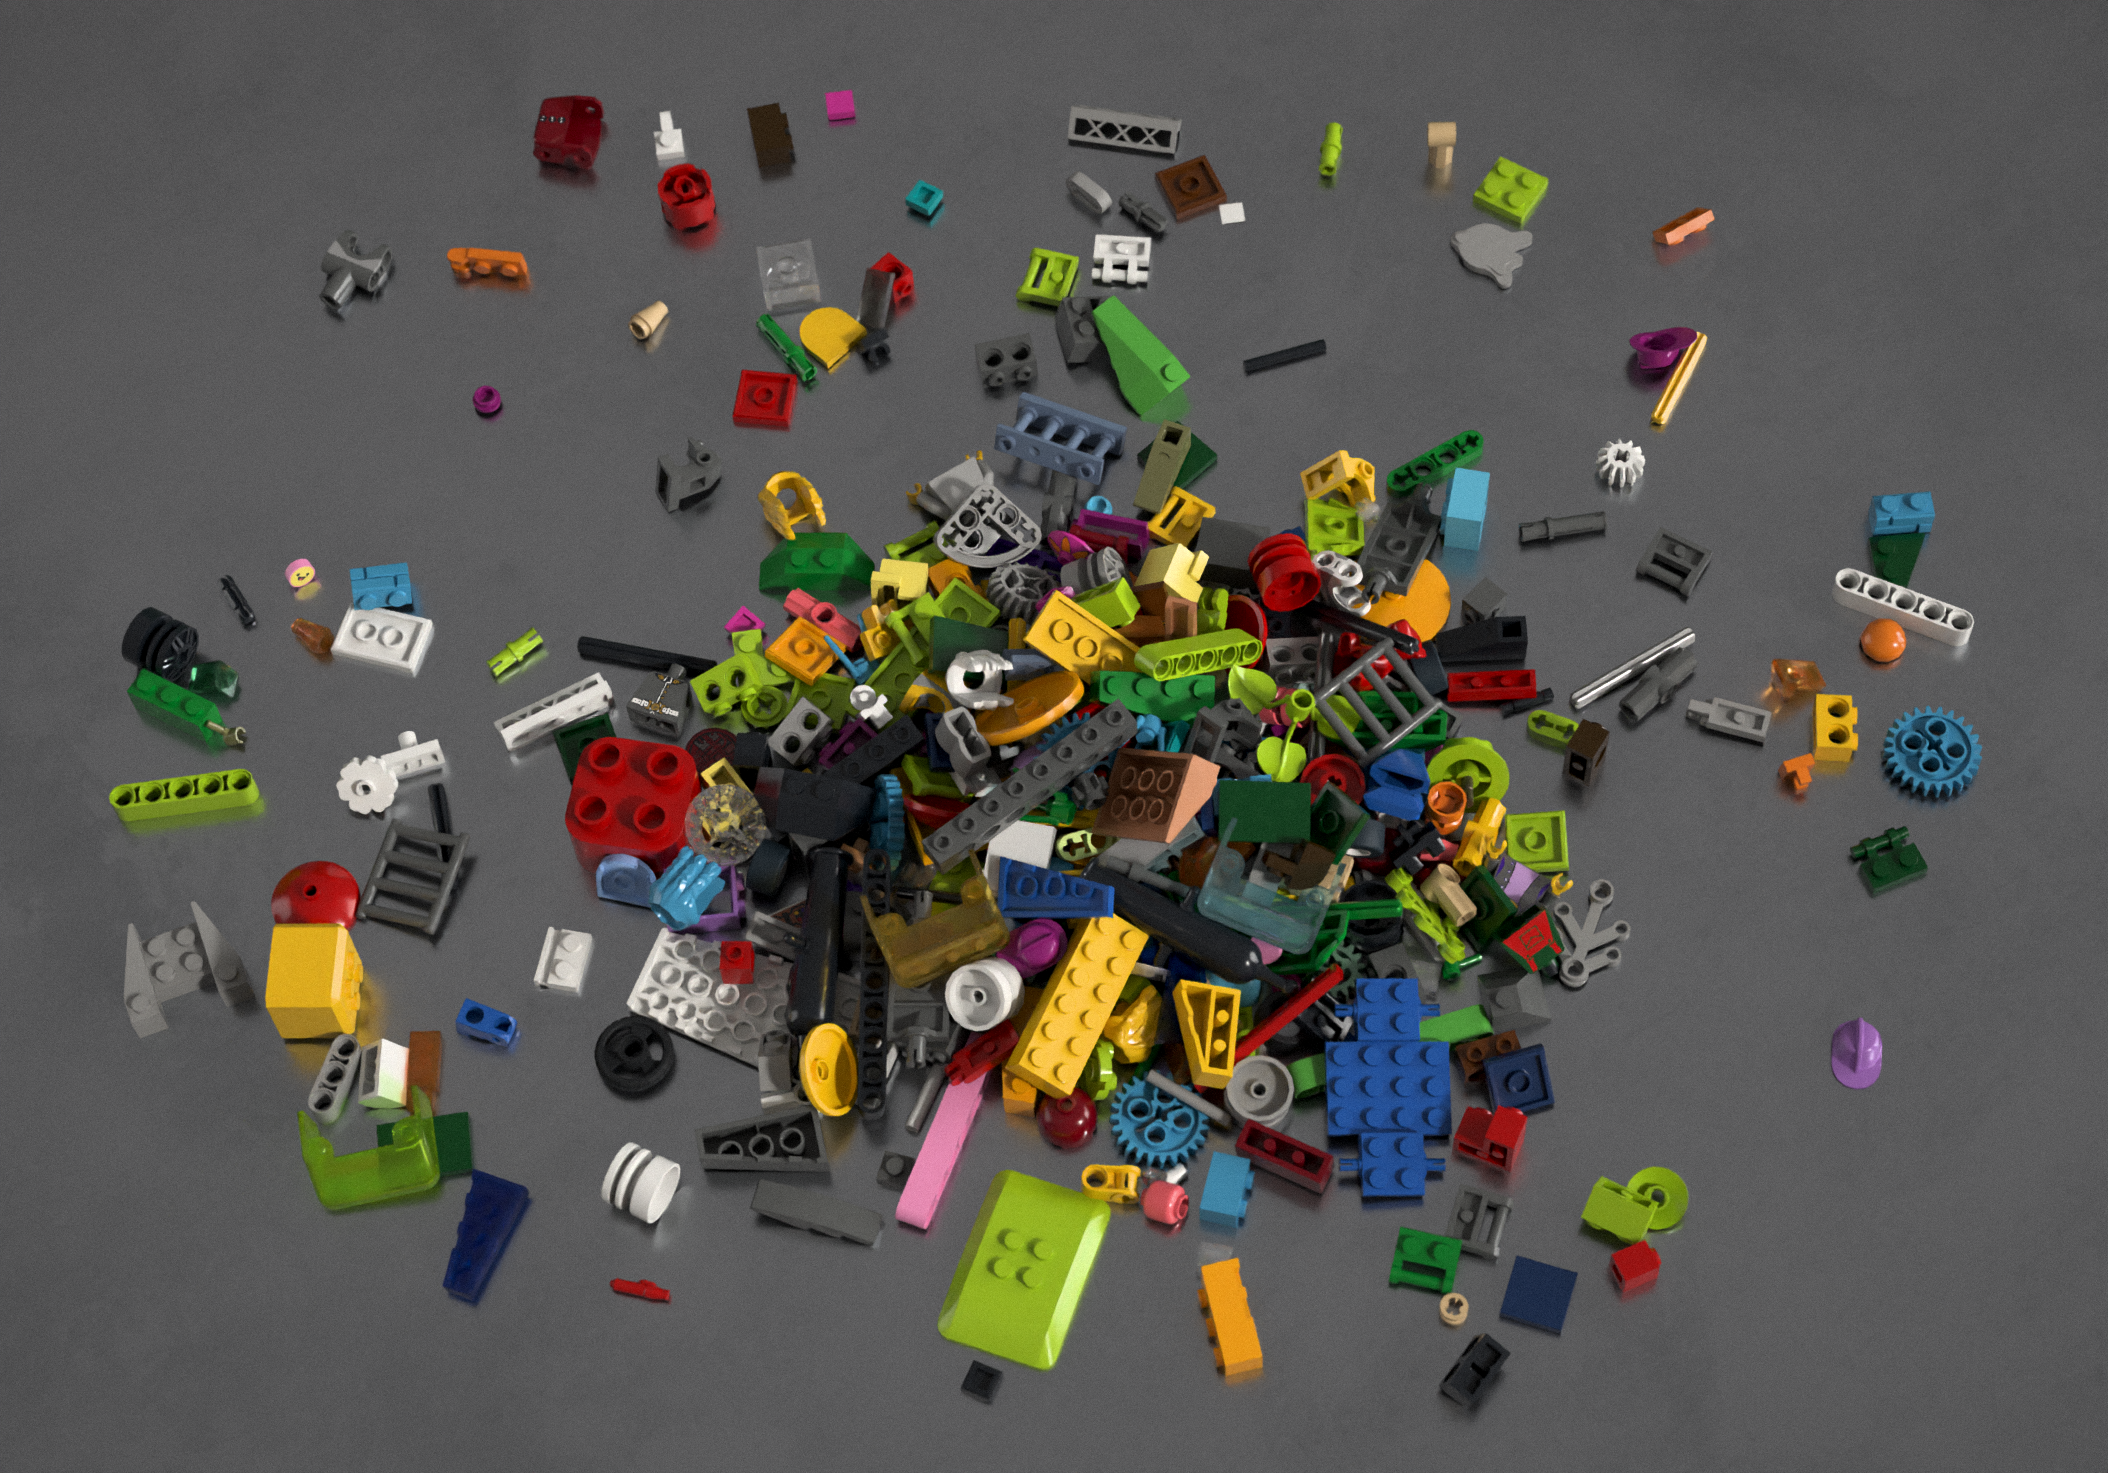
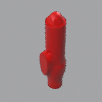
(642, 1288)

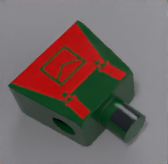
(1532, 940)

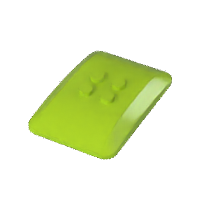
(1023, 1269)

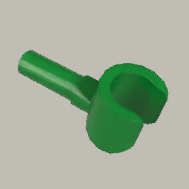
(1452, 971)

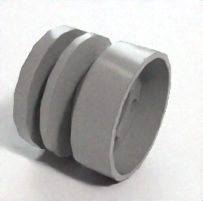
(1094, 571)

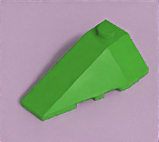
(1140, 360)

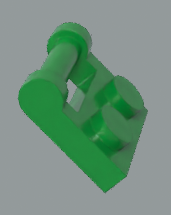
(1429, 1250)

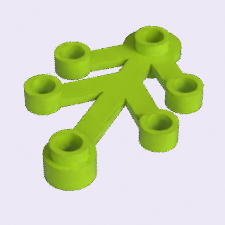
(1427, 917)

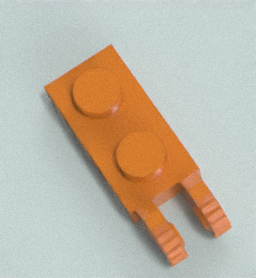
(487, 261)

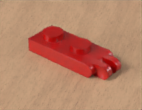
(983, 1054)

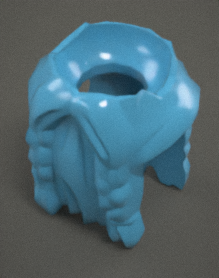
(685, 890)

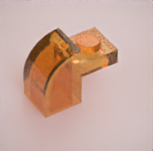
(1197, 862)

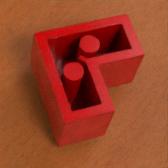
(1491, 1137)

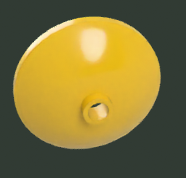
(829, 1069)

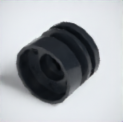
(160, 644)
(1377, 937)

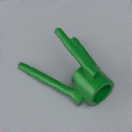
(1057, 810)

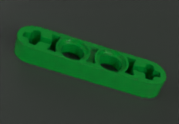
(1432, 461)

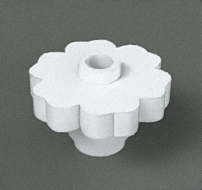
(367, 784)

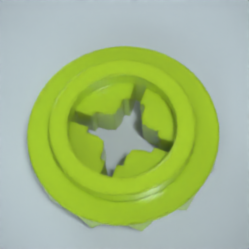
(768, 696)

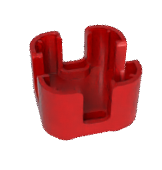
(631, 802)

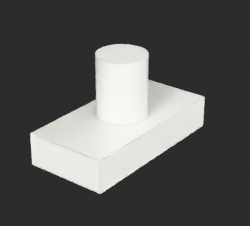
(413, 756)

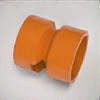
(1445, 807)

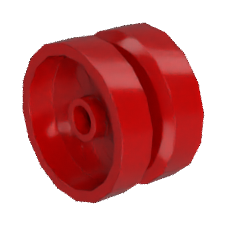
(1338, 770)

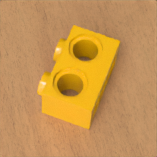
(1830, 727)

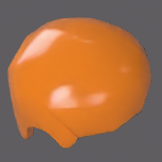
(1883, 640)

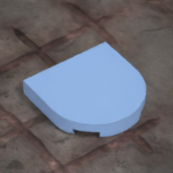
(624, 879)

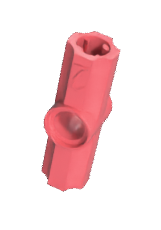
(802, 604)

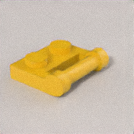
(1186, 523)

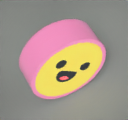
(299, 573)

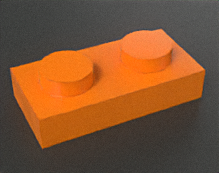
(1688, 223)

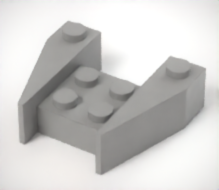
(1154, 855)
(178, 965)

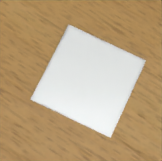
(1232, 213)

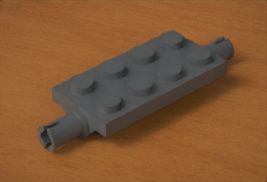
(1398, 546)
(918, 1012)

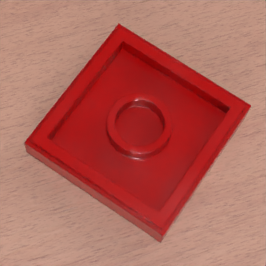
(765, 398)

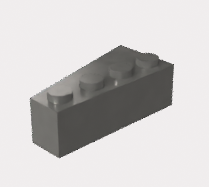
(766, 1142)

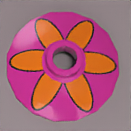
(1068, 546)

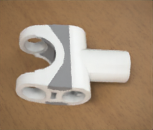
(1337, 586)

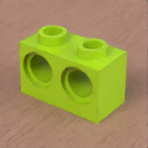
(725, 677)

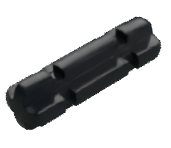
(236, 599)

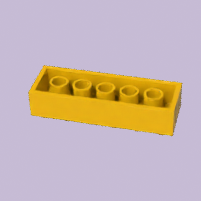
(1076, 1004)

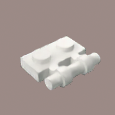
(1121, 251)

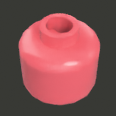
(1164, 1202)

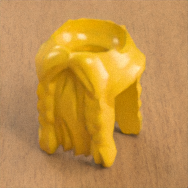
(806, 502)
(1133, 1027)

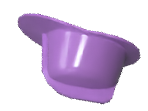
(1856, 1054)

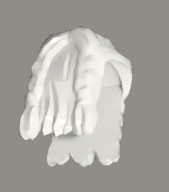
(987, 694)

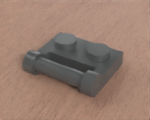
(1676, 553)
(1468, 1217)

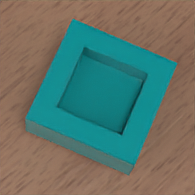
(924, 198)

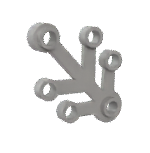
(1586, 939)

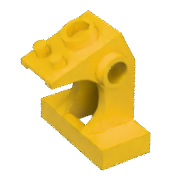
(1340, 471)

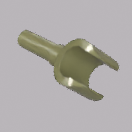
(229, 735)

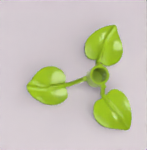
(1274, 755)

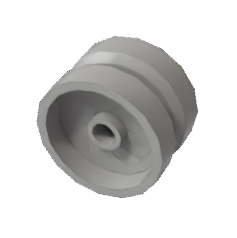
(1261, 1075)

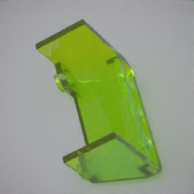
(377, 1172)

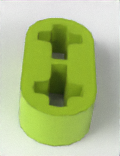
(1553, 729)

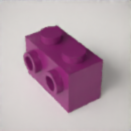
(852, 737)

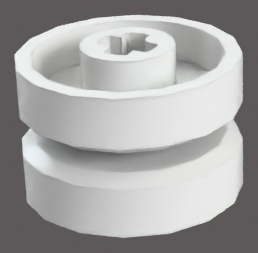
(984, 993)

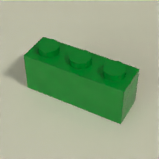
(173, 705)

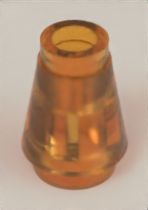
(313, 635)

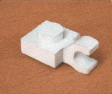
(668, 141)

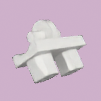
(870, 707)

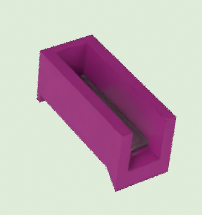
(1116, 525)

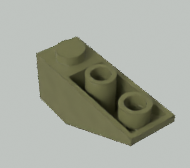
(1163, 466)

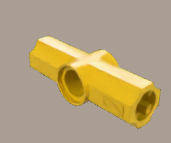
(1477, 834)

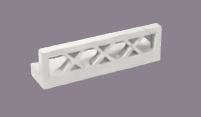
(555, 716)

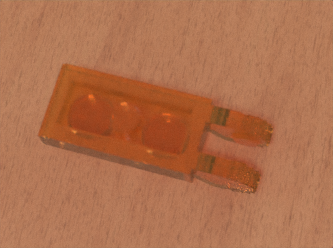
(424, 1065)

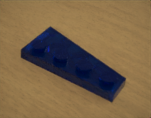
(485, 1224)

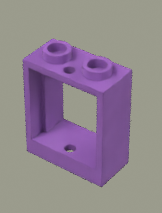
(722, 921)

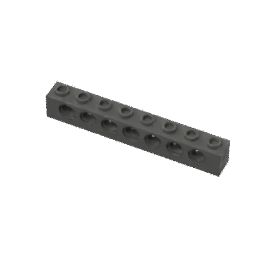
(1030, 786)

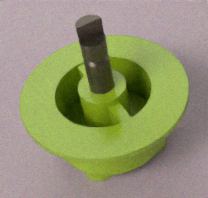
(1473, 767)

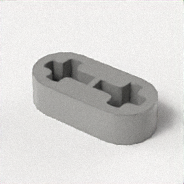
(1088, 192)

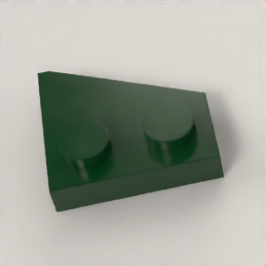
(1895, 556)

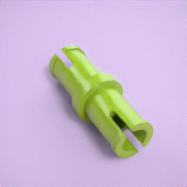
(1330, 149)
(514, 651)

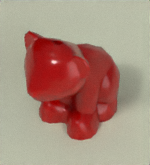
(1351, 649)

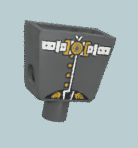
(662, 701)

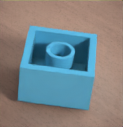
(1464, 508)

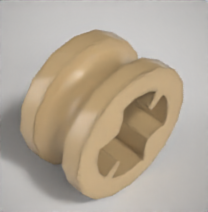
(1450, 1318)

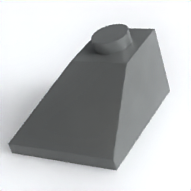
(1513, 998)

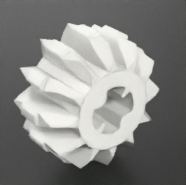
(1620, 463)

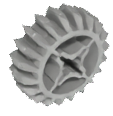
(1018, 588)

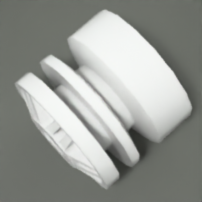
(640, 1182)

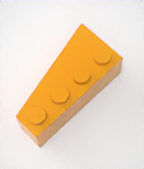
(1019, 1095)

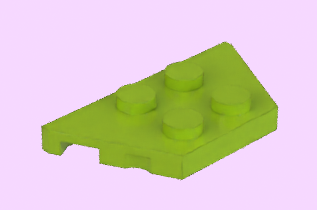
(1332, 528)

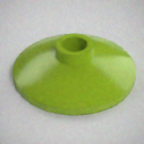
(1674, 1193)

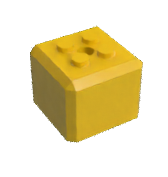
(313, 981)

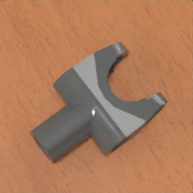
(352, 269)

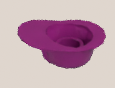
(1661, 347)
(1035, 947)

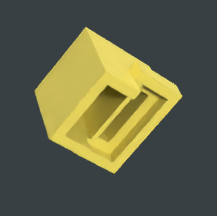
(1176, 568)
(899, 581)

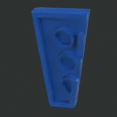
(1042, 893)

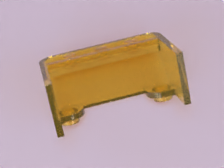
(945, 939)

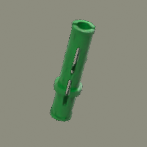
(792, 354)

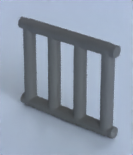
(1386, 739)
(438, 896)

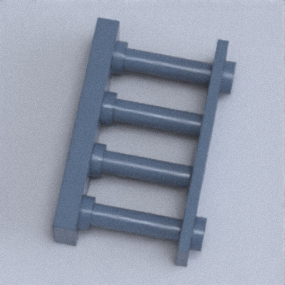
(1064, 422)

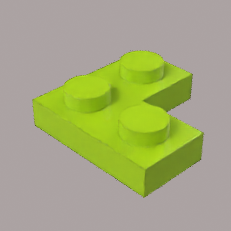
(751, 645)

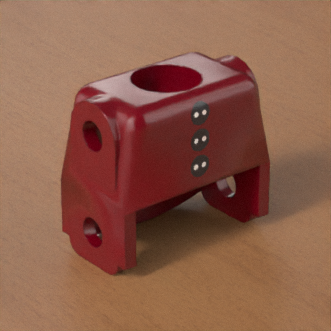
(568, 131)

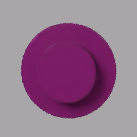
(486, 399)

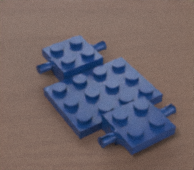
(1388, 1087)

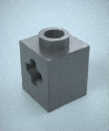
(1483, 602)

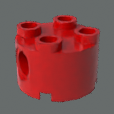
(686, 196)

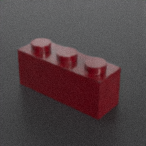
(1285, 1156)

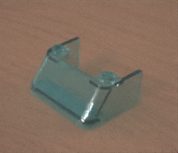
(1259, 910)

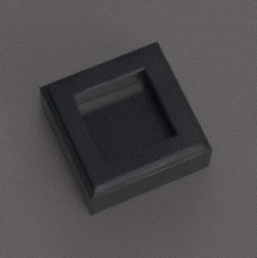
(981, 1381)

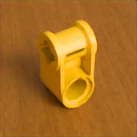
(1113, 1182)

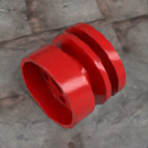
(1284, 572)

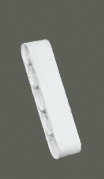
(1917, 607)

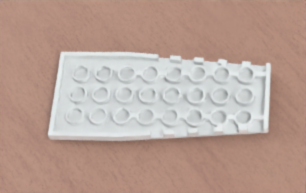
(687, 994)

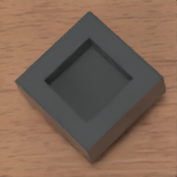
(895, 1170)

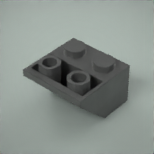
(1078, 329)

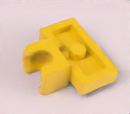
(879, 638)

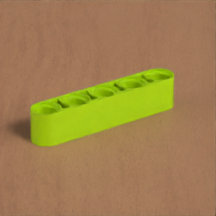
(1198, 654)
(171, 789)

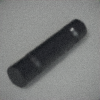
(1518, 704)

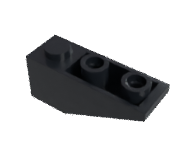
(1485, 640)

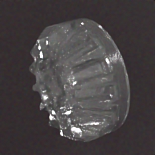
(743, 805)

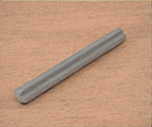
(1631, 667)

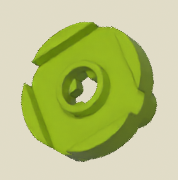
(1097, 1073)

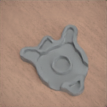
(1491, 250)

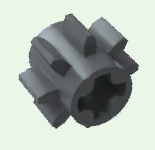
(1090, 791)

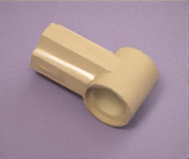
(1441, 140)
(1443, 889)

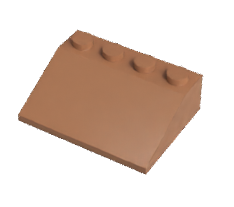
(1154, 794)

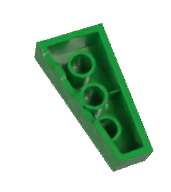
(1143, 695)

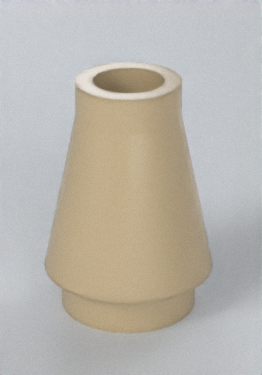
(647, 320)

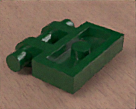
(1890, 868)

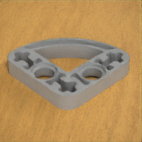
(991, 511)

